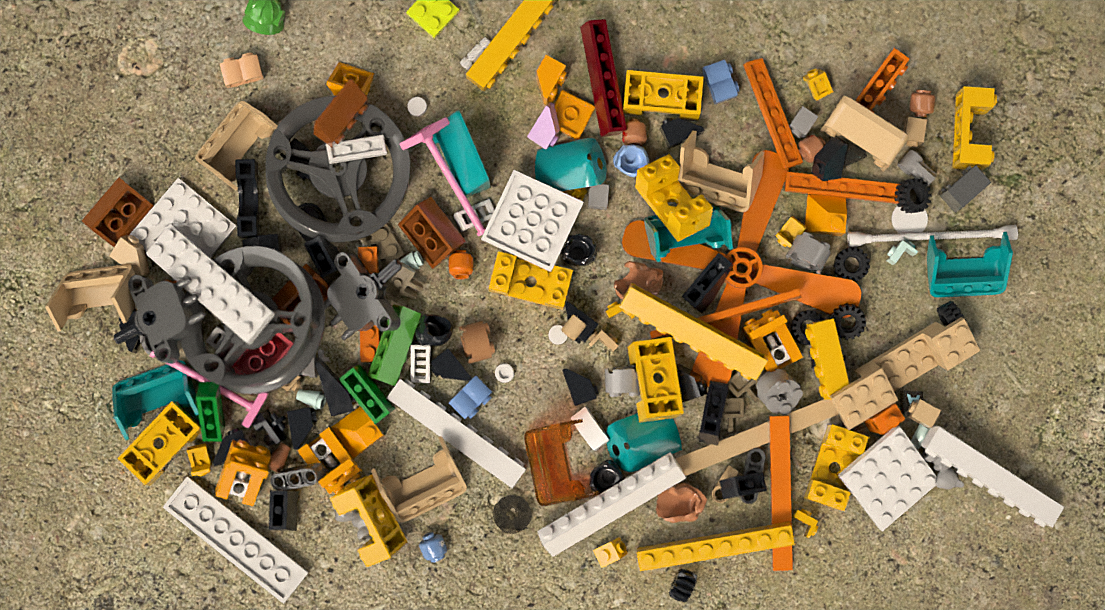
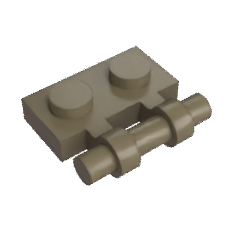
(386, 243)

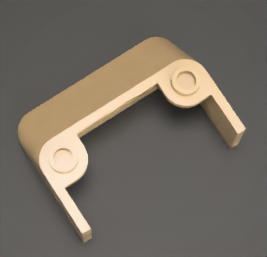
(866, 131)
(233, 140)
(717, 183)
(92, 289)
(423, 490)

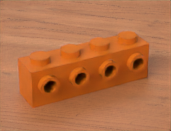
(883, 80)

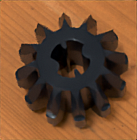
(683, 585)

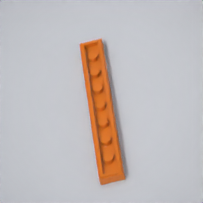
(741, 310)
(780, 485)

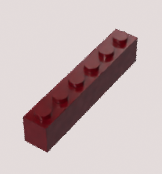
(603, 78)

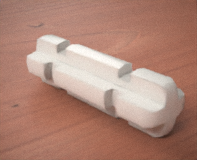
(474, 54)

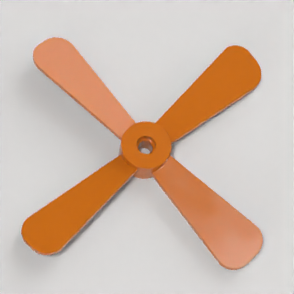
(816, 290)

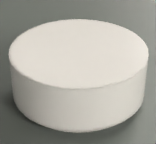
(417, 106)
(556, 336)
(504, 373)

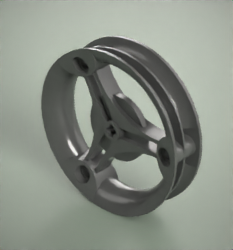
(333, 183)
(311, 309)

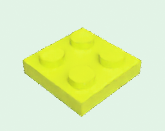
(433, 14)

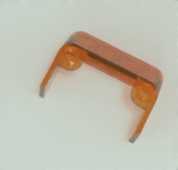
(550, 464)

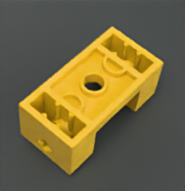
(642, 94)
(969, 102)
(659, 186)
(510, 278)
(661, 399)
(176, 430)
(840, 447)
(379, 519)

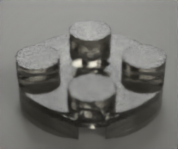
(503, 520)

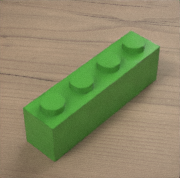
(394, 347)

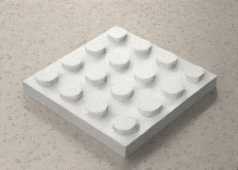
(189, 215)
(532, 220)
(888, 478)

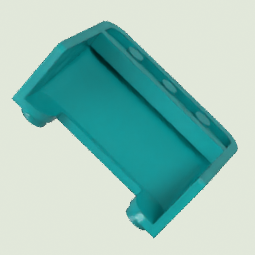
(462, 155)

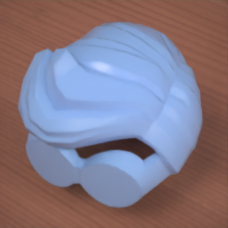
(630, 159)

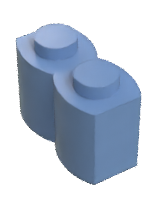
(720, 81)
(470, 398)

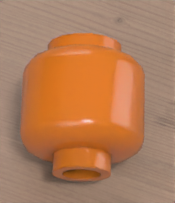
(460, 264)

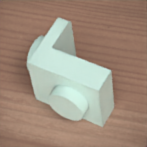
(896, 252)

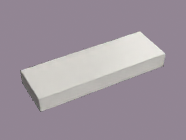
(357, 149)

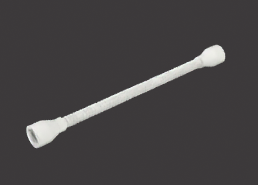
(857, 238)

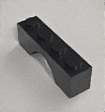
(248, 190)

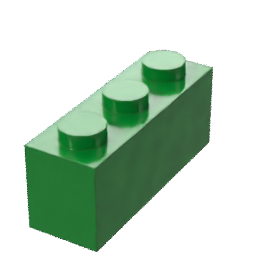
(367, 394)
(210, 411)

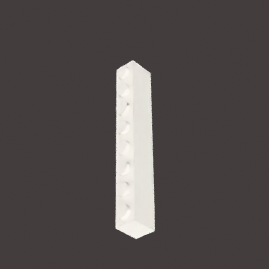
(456, 433)
(992, 476)
(611, 504)

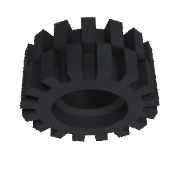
(921, 195)
(857, 254)
(856, 313)
(949, 313)
(797, 323)

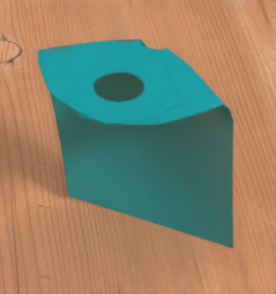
(567, 165)
(646, 441)

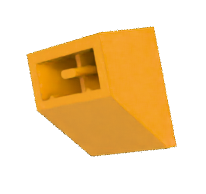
(549, 76)

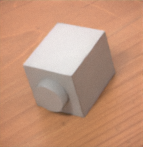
(802, 122)
(598, 197)

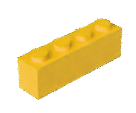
(828, 357)

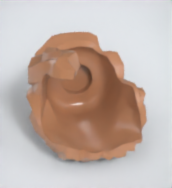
(642, 276)
(680, 503)

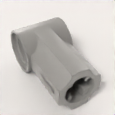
(913, 165)

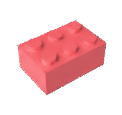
(263, 357)

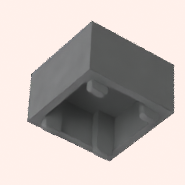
(965, 188)

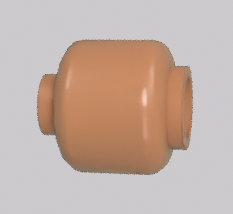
(922, 103)
(635, 133)
(810, 147)

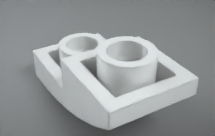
(590, 429)

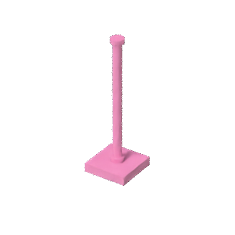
(425, 135)
(252, 407)

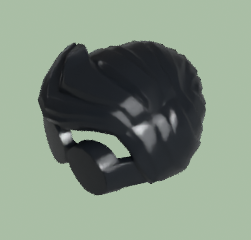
(580, 251)
(433, 330)
(605, 476)

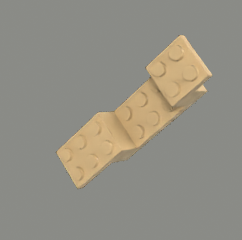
(901, 365)

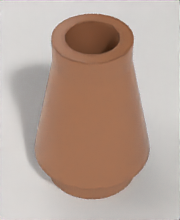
(279, 458)

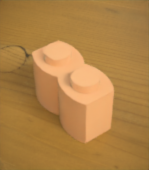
(241, 71)

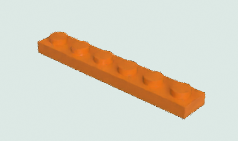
(773, 113)
(841, 188)
(369, 339)

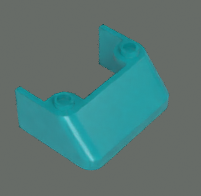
(662, 240)
(969, 275)
(148, 392)

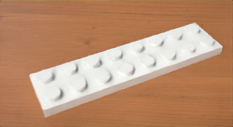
(211, 283)
(235, 539)

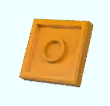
(572, 114)

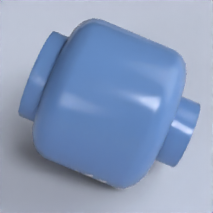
(433, 547)

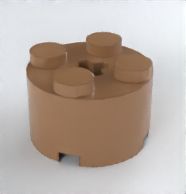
(476, 341)

